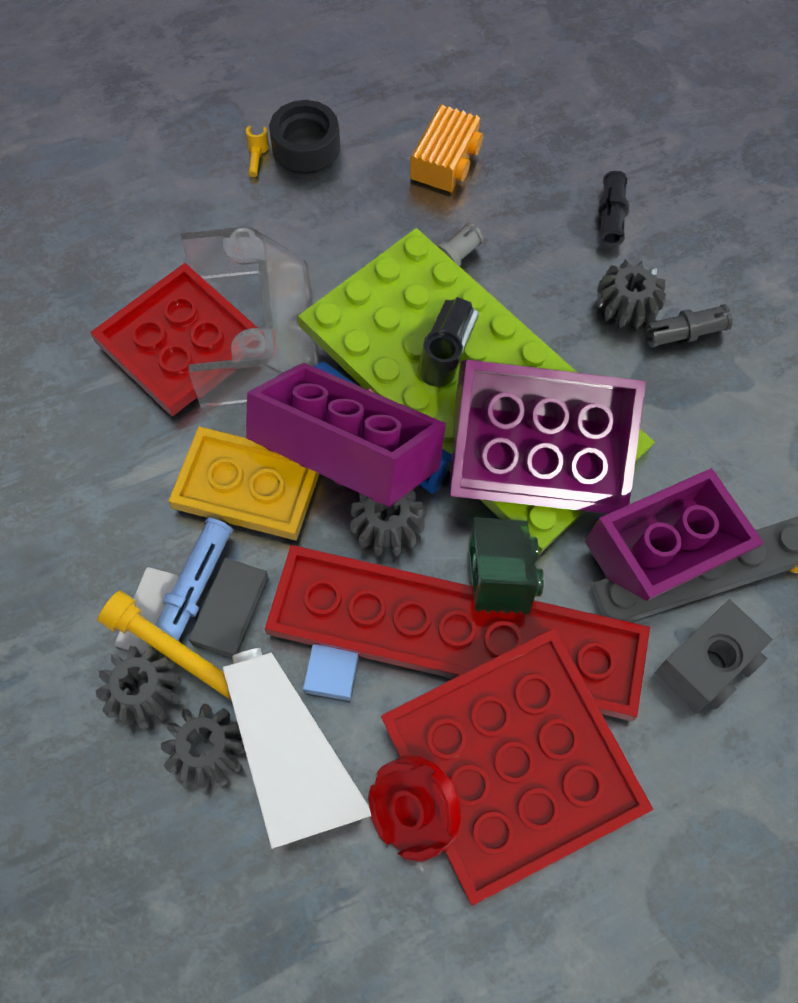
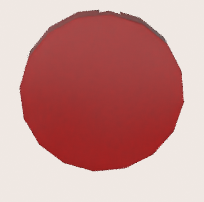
(414, 807)

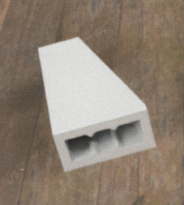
(290, 760)

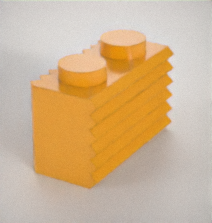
(445, 148)

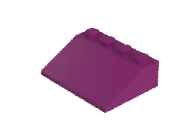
(545, 436)

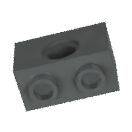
(727, 634)

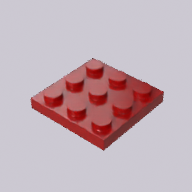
(167, 330)

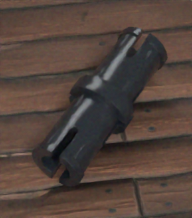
(613, 208)

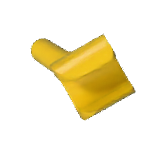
(256, 146)

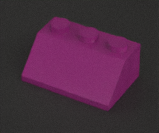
(672, 536)

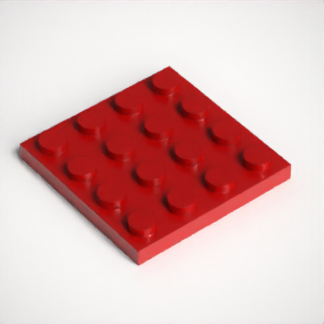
(525, 760)

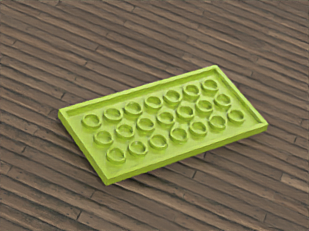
(378, 330)

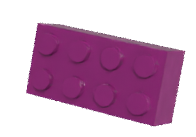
(345, 432)

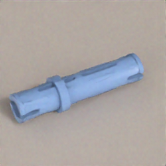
(200, 564)

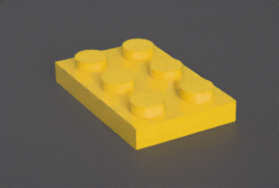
(243, 484)

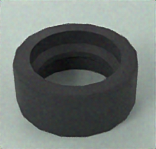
(304, 115)

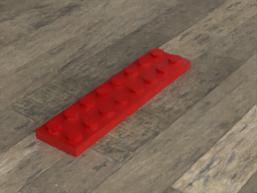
(436, 629)

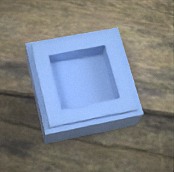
(330, 672)

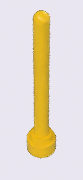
(123, 615)

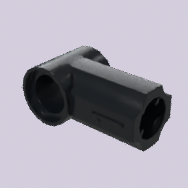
(447, 342)

